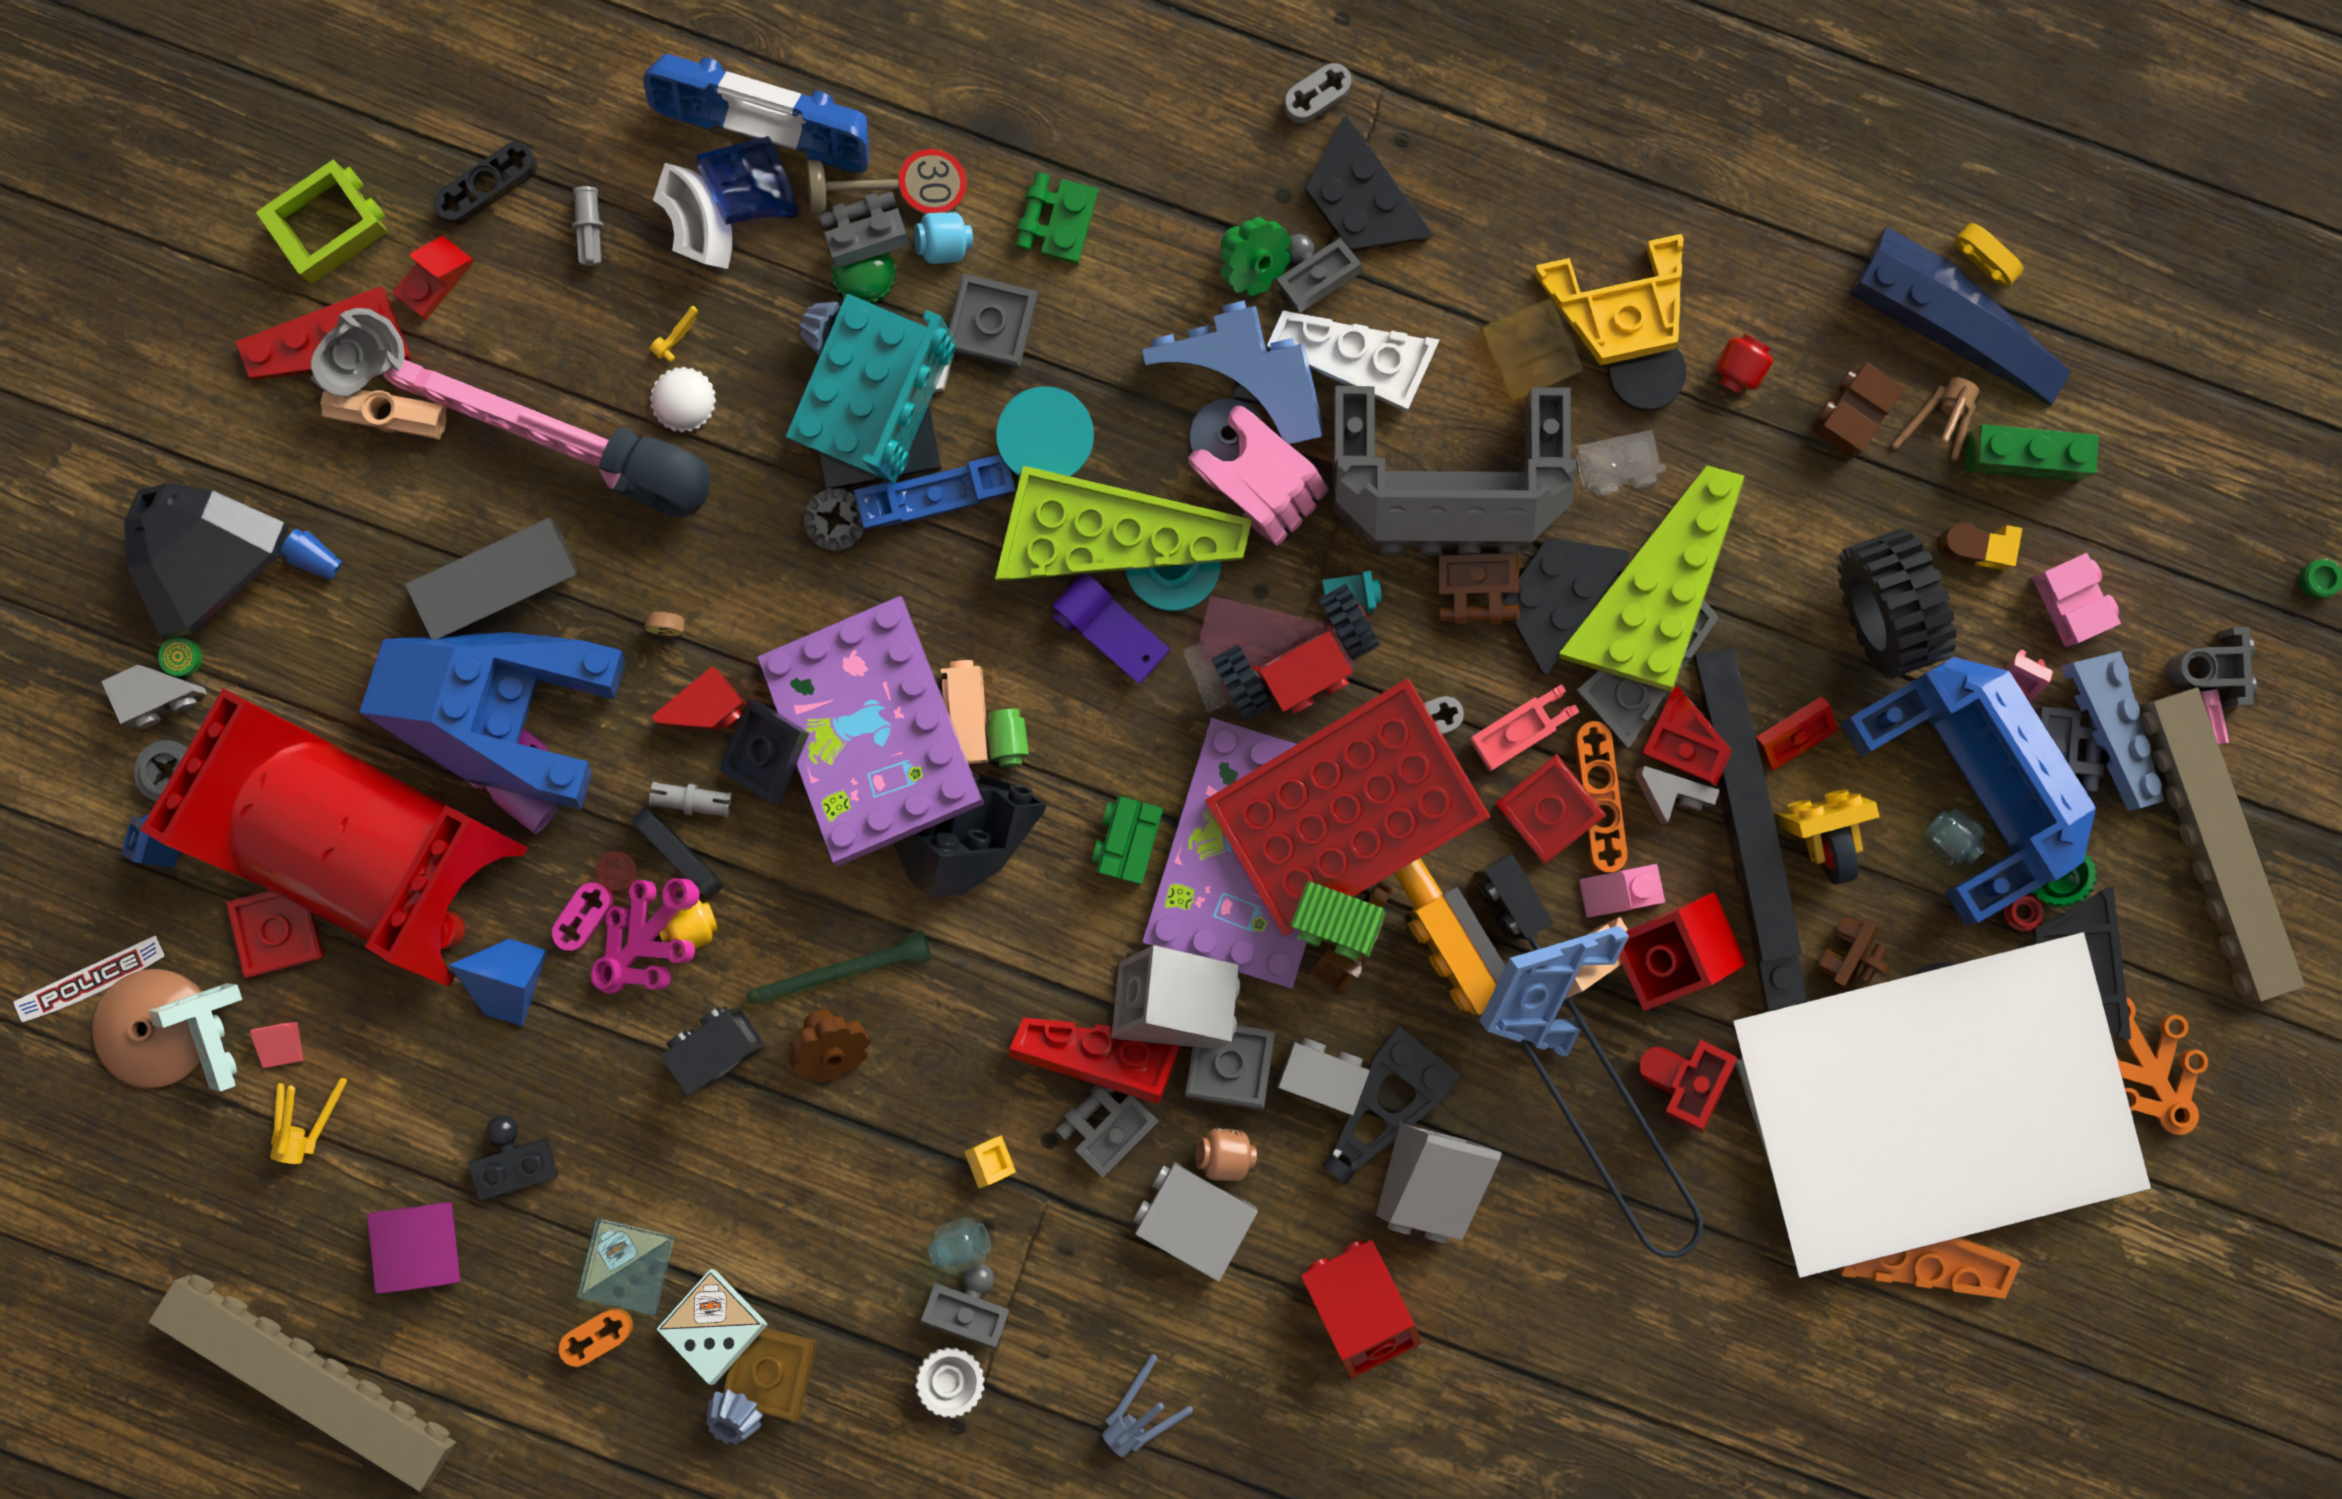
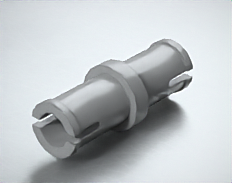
(690, 799)

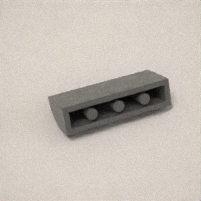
(492, 578)

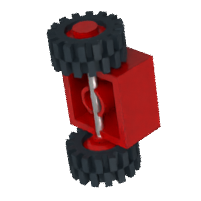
(1304, 668)

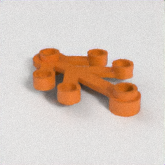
(2155, 1073)

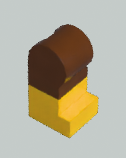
(1979, 548)

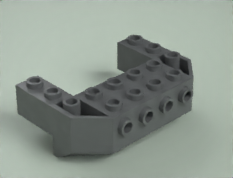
(1451, 508)

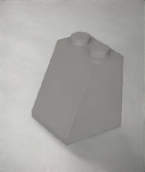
(1175, 999)
(1435, 1183)

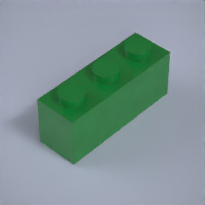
(2031, 453)

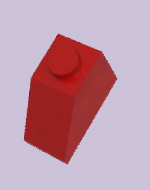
(704, 704)

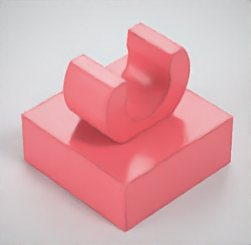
(2029, 675)

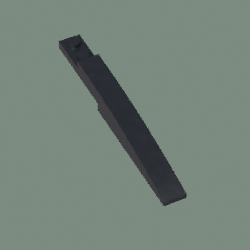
(1753, 834)

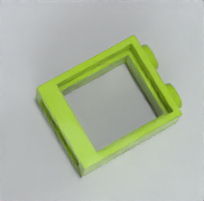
(341, 248)

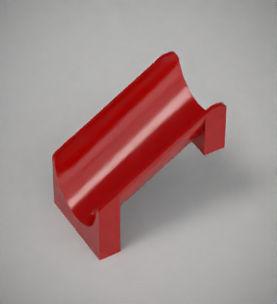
(324, 831)

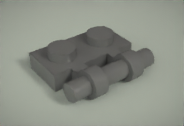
(865, 237)
(2066, 732)
(1114, 1135)

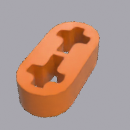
(591, 1329)

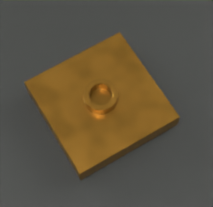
(774, 1373)

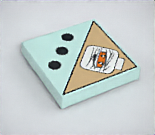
(712, 1326)

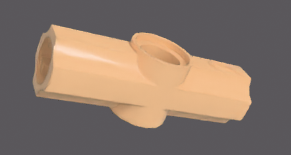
(406, 414)

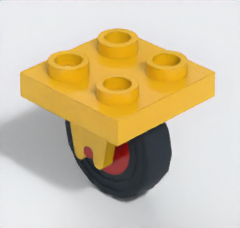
(1831, 830)

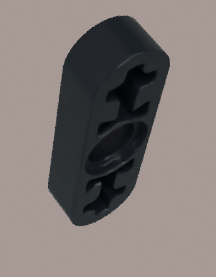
(487, 166)
(677, 852)

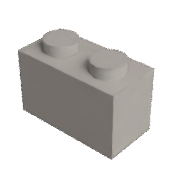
(1323, 1077)

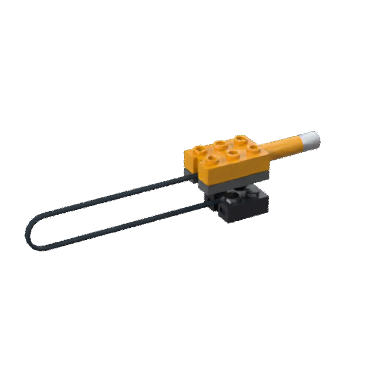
(1474, 968)

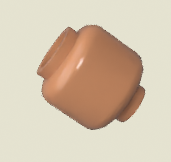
(1225, 1155)

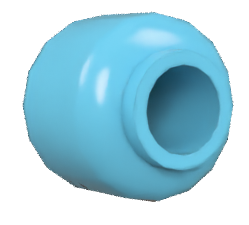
(942, 238)

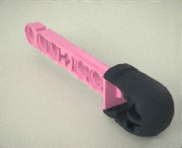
(646, 467)

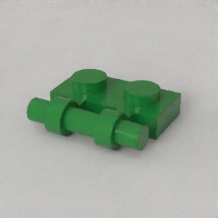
(1068, 223)

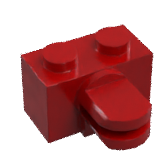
(1693, 1082)

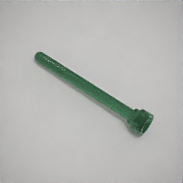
(913, 948)

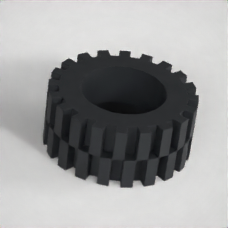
(1896, 603)

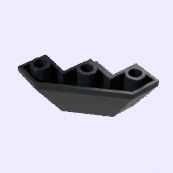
(194, 552)
(972, 845)

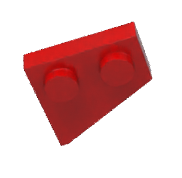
(1687, 741)

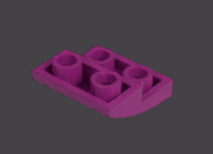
(413, 1247)

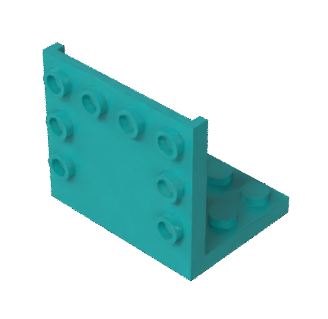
(872, 387)

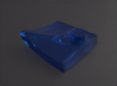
(747, 181)

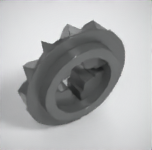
(843, 535)
(148, 772)

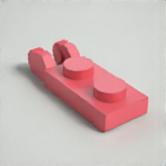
(1519, 730)

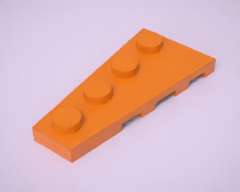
(1946, 1264)

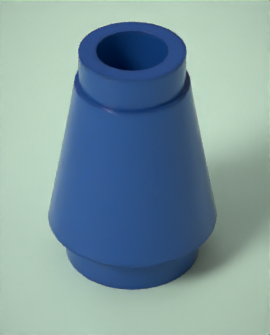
(309, 554)

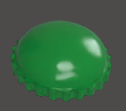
(866, 279)
(2071, 887)

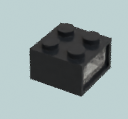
(712, 1050)

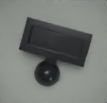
(512, 1165)

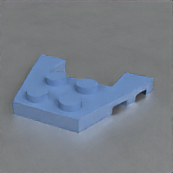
(1537, 984)

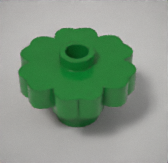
(1254, 255)

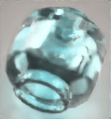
(1955, 838)
(960, 1245)

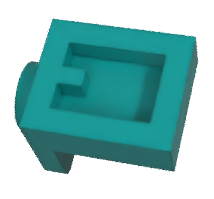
(1364, 589)

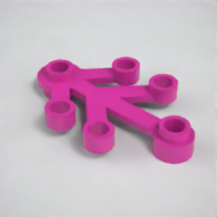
(613, 969)

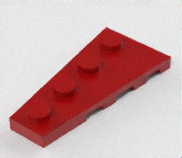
(291, 345)
(1095, 1057)

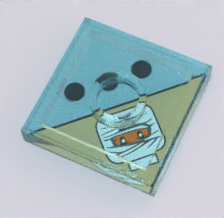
(626, 1266)

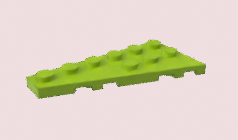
(1090, 527)
(1653, 606)

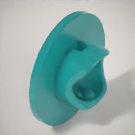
(1045, 432)
(1174, 586)

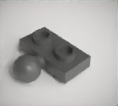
(1317, 273)
(966, 1313)

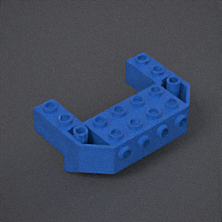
(2008, 766)

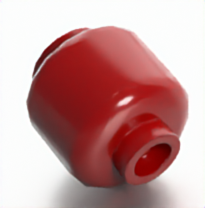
(1744, 363)

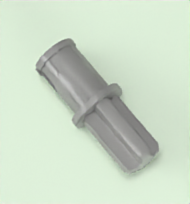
(587, 225)

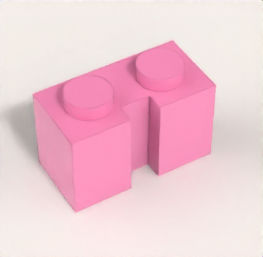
(2076, 600)

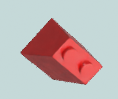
(1680, 952)
(1361, 1308)

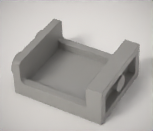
(1194, 1220)

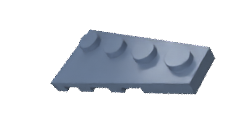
(2119, 730)

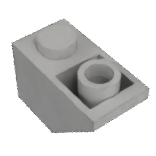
(145, 694)

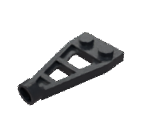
(1416, 1066)

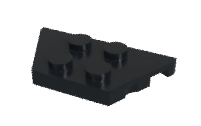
(1361, 196)
(1559, 594)
(2100, 926)

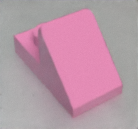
(1621, 890)

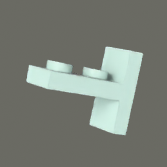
(205, 1030)

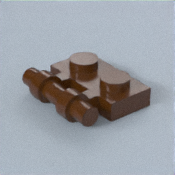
(1479, 576)

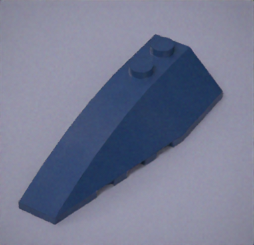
(1955, 313)

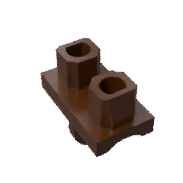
(1861, 937)

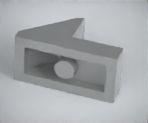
(1663, 789)

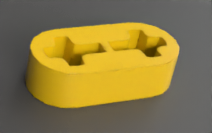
(1989, 255)

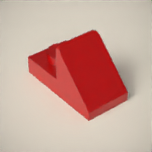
(433, 276)

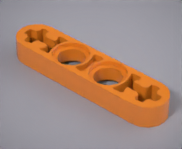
(1606, 796)

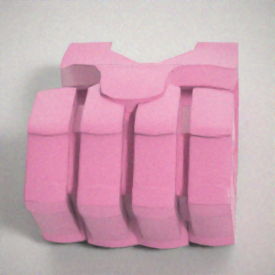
(1265, 480)

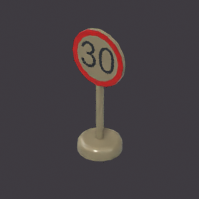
(927, 182)

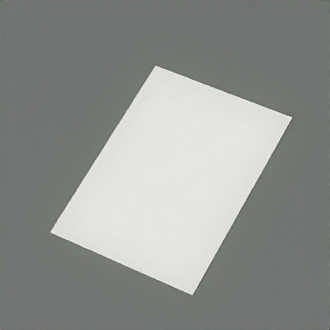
(1941, 1104)

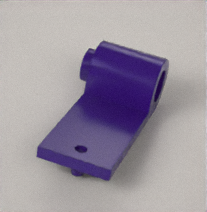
(1109, 627)

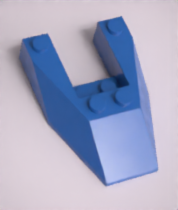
(470, 698)

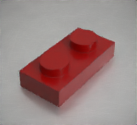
(1797, 733)

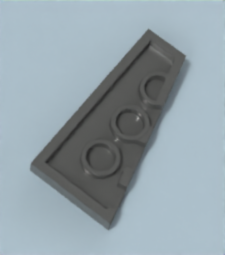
(1628, 704)

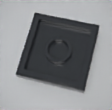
(764, 751)

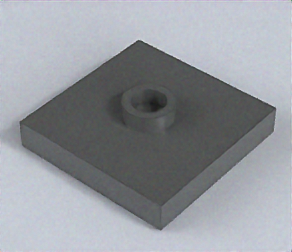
(992, 320)
(1233, 1072)

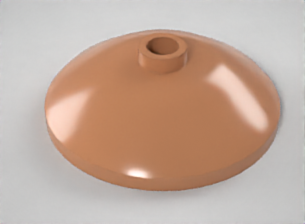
(162, 1053)

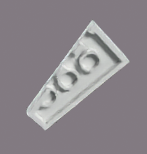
(1360, 355)

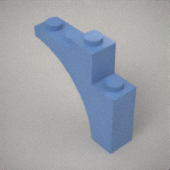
(1276, 377)

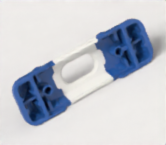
(713, 97)

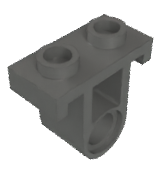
(2219, 668)

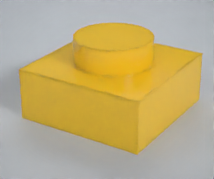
(990, 1161)

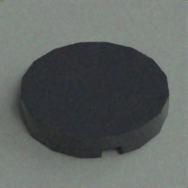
(1648, 380)

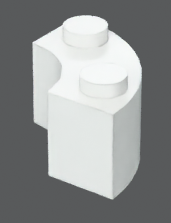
(694, 216)

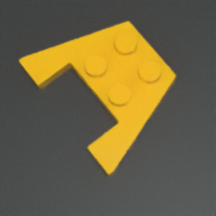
(1625, 317)

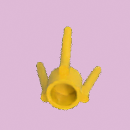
(289, 1140)

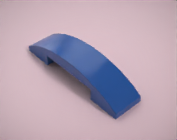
(935, 493)

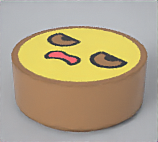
(664, 624)

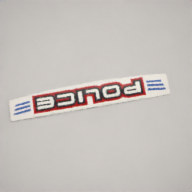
(89, 980)

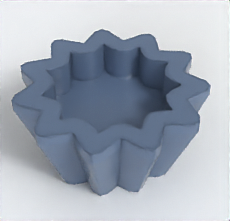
(818, 324)
(732, 1417)

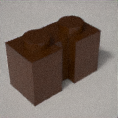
(1858, 410)

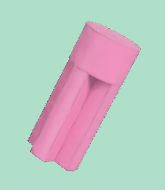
(2215, 713)

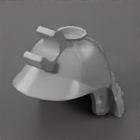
(356, 351)

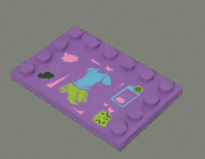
(879, 733)
(1204, 893)

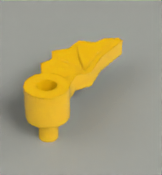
(662, 347)

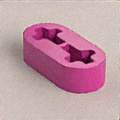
(574, 911)

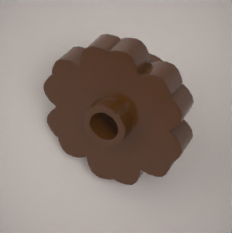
(828, 1047)

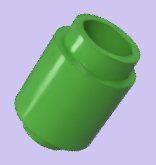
(1007, 737)

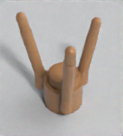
(1956, 402)

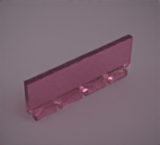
(1257, 630)

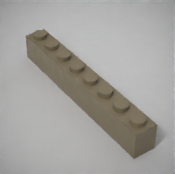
(2221, 846)
(303, 1381)

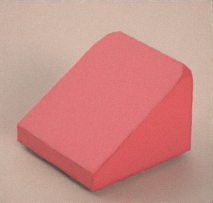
(278, 1044)

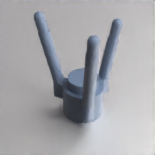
(1127, 1432)

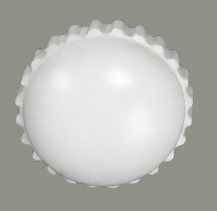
(683, 399)
(949, 1382)

